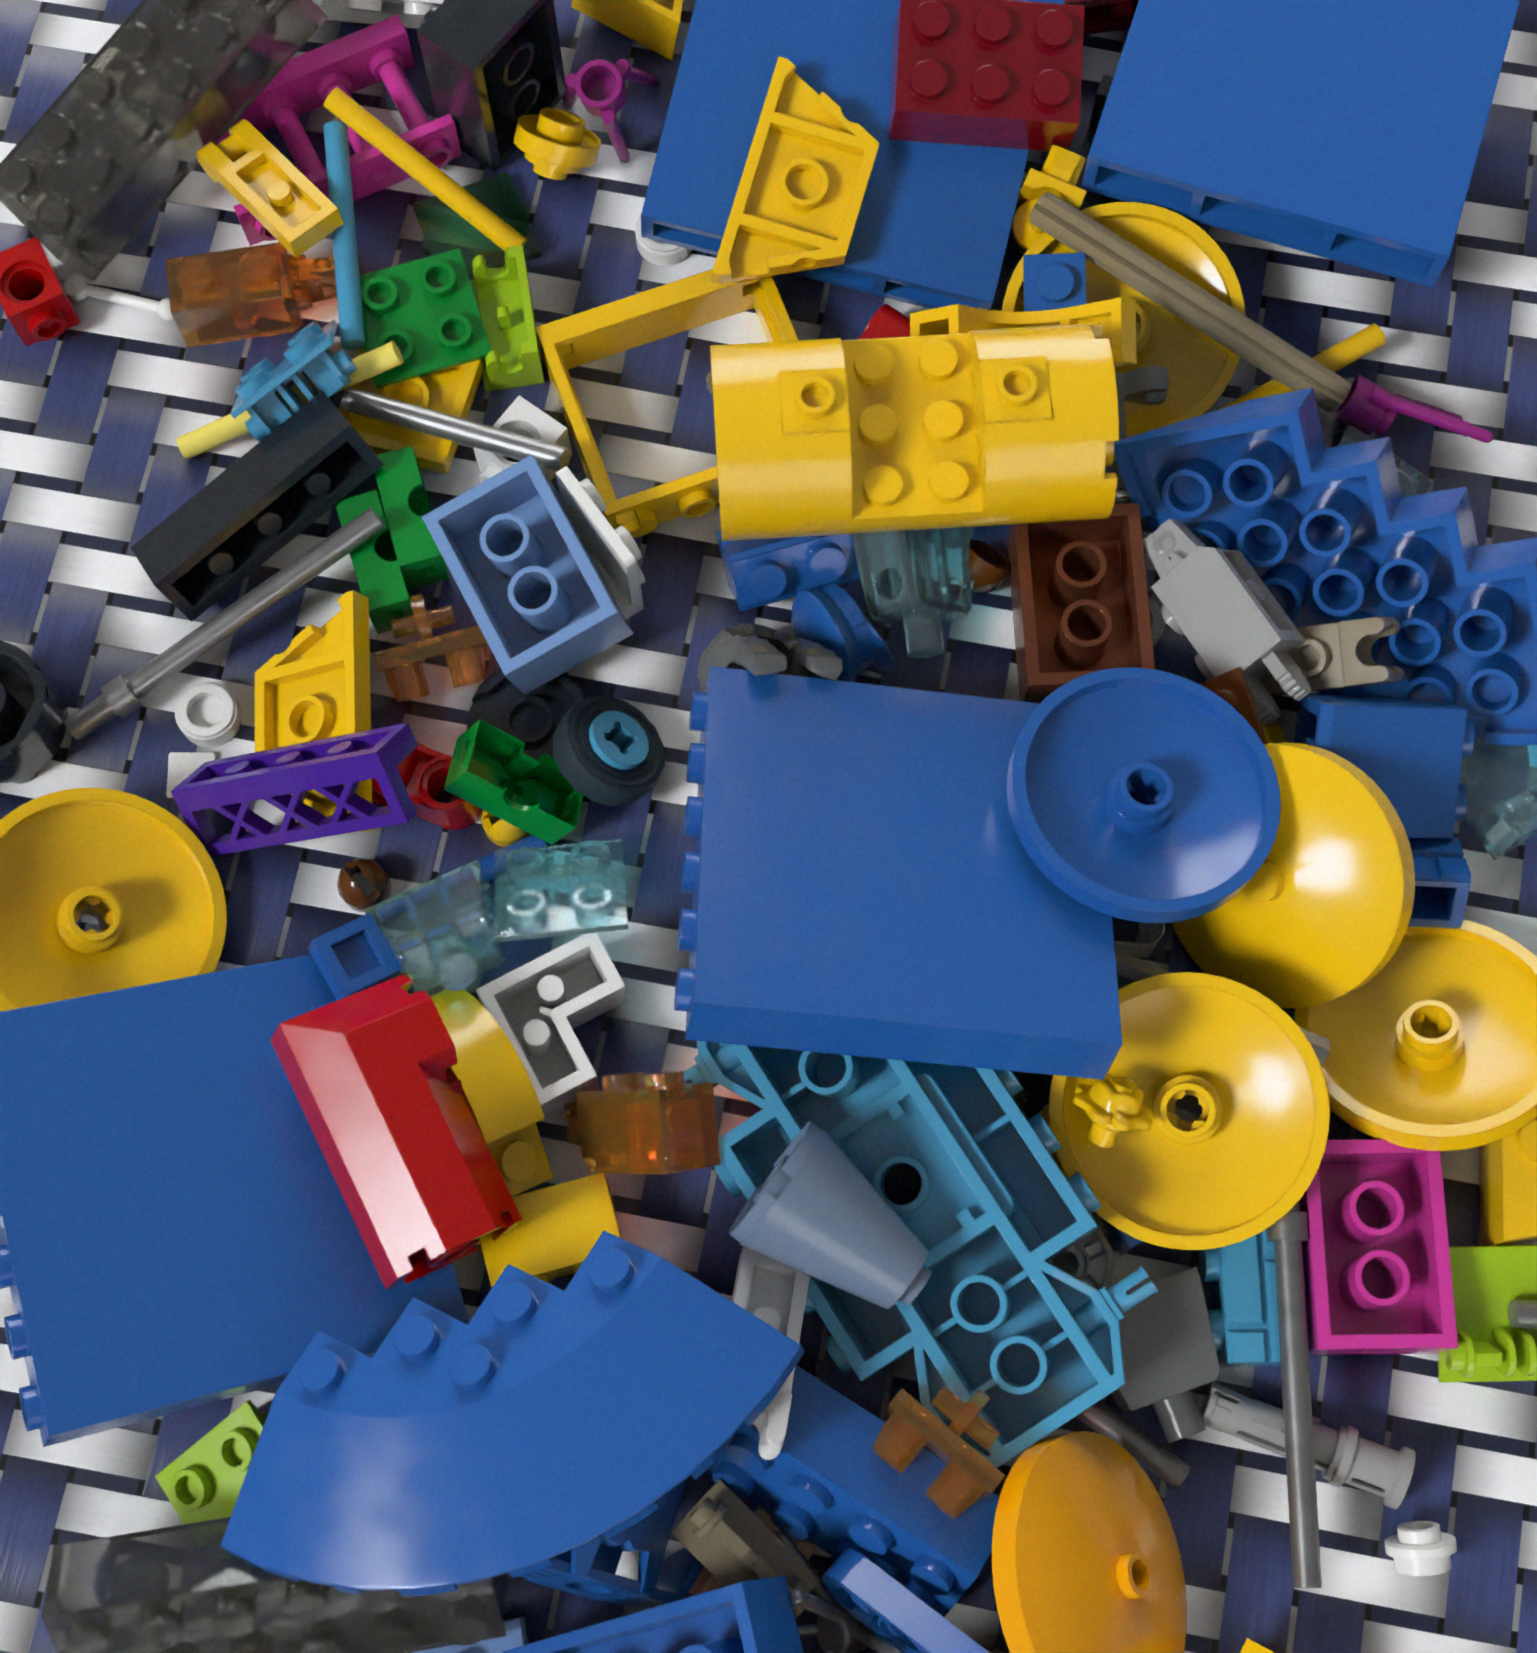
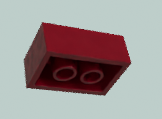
(987, 73)

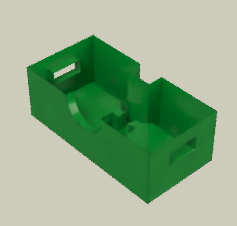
(404, 505)
(377, 565)
(496, 775)

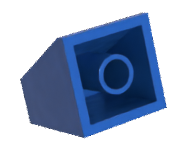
(1403, 746)

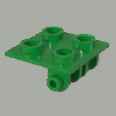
(426, 312)

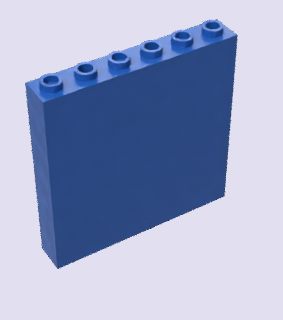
(1307, 121)
(931, 211)
(874, 885)
(173, 1203)

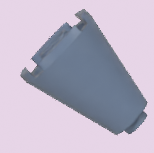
(832, 1224)

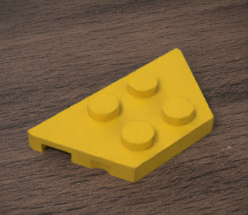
(796, 186)
(318, 688)

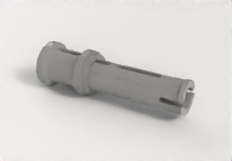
(1337, 1453)

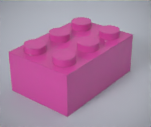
(1378, 1252)

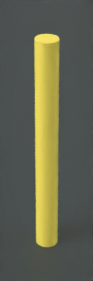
(228, 428)

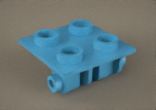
(307, 353)

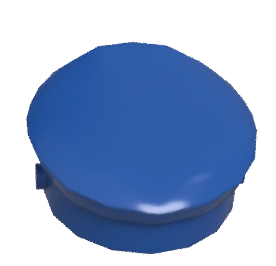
(839, 625)

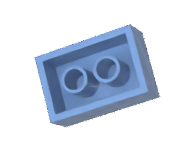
(527, 575)

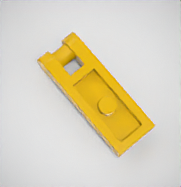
(270, 188)

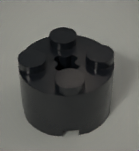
(29, 716)

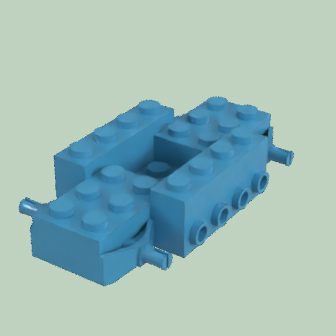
(986, 1212)

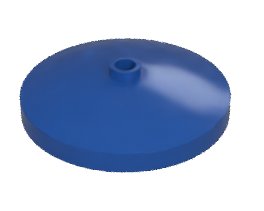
(1143, 795)

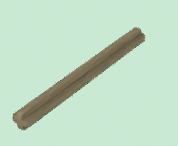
(1188, 301)

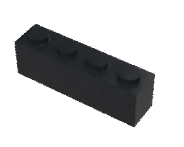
(256, 507)

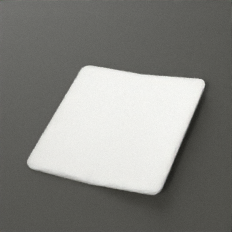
(182, 765)

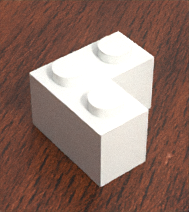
(544, 1004)

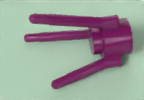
(604, 93)
(1375, 407)

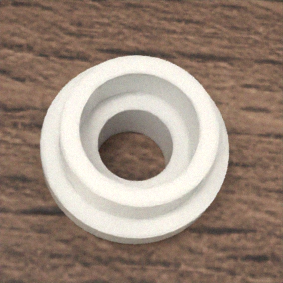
(1421, 1549)

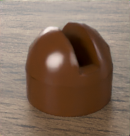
(987, 566)
(350, 891)

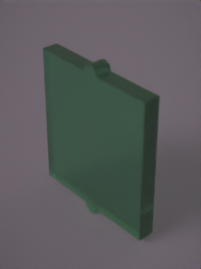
(447, 230)

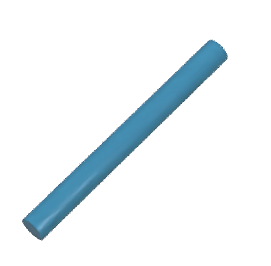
(344, 237)

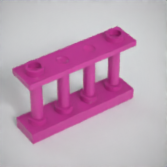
(350, 64)

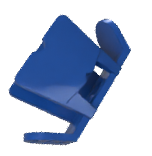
(592, 1567)

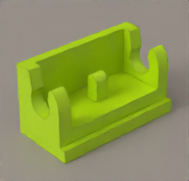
(509, 322)

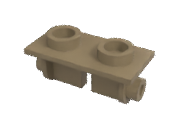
(738, 1544)

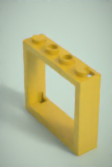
(632, 324)

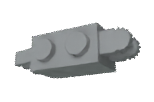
(1225, 614)

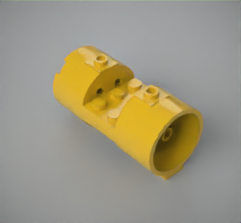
(914, 432)

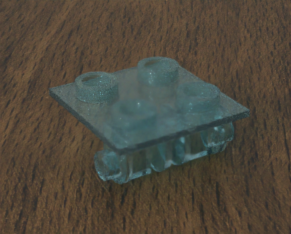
(560, 890)

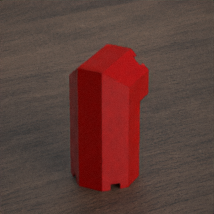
(396, 1129)

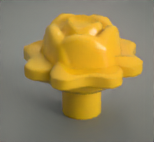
(1112, 1107)

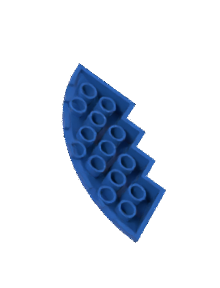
(1347, 546)
(505, 1433)

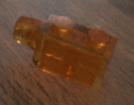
(245, 292)
(645, 1124)

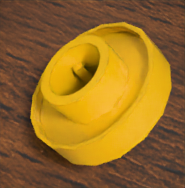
(556, 143)

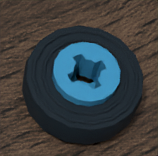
(608, 750)

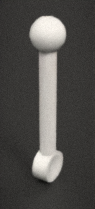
(79, 289)

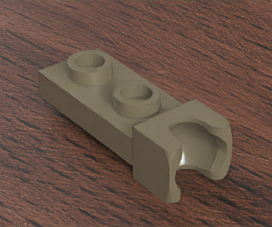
(1341, 655)

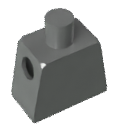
(1168, 1354)

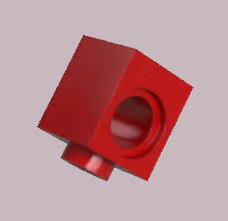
(29, 271)

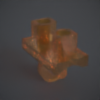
(404, 663)
(914, 1427)

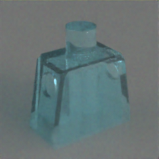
(916, 582)
(443, 930)

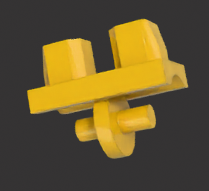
(1056, 176)

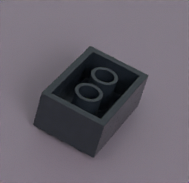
(490, 68)

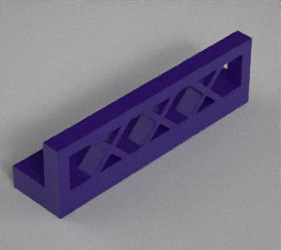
(295, 770)

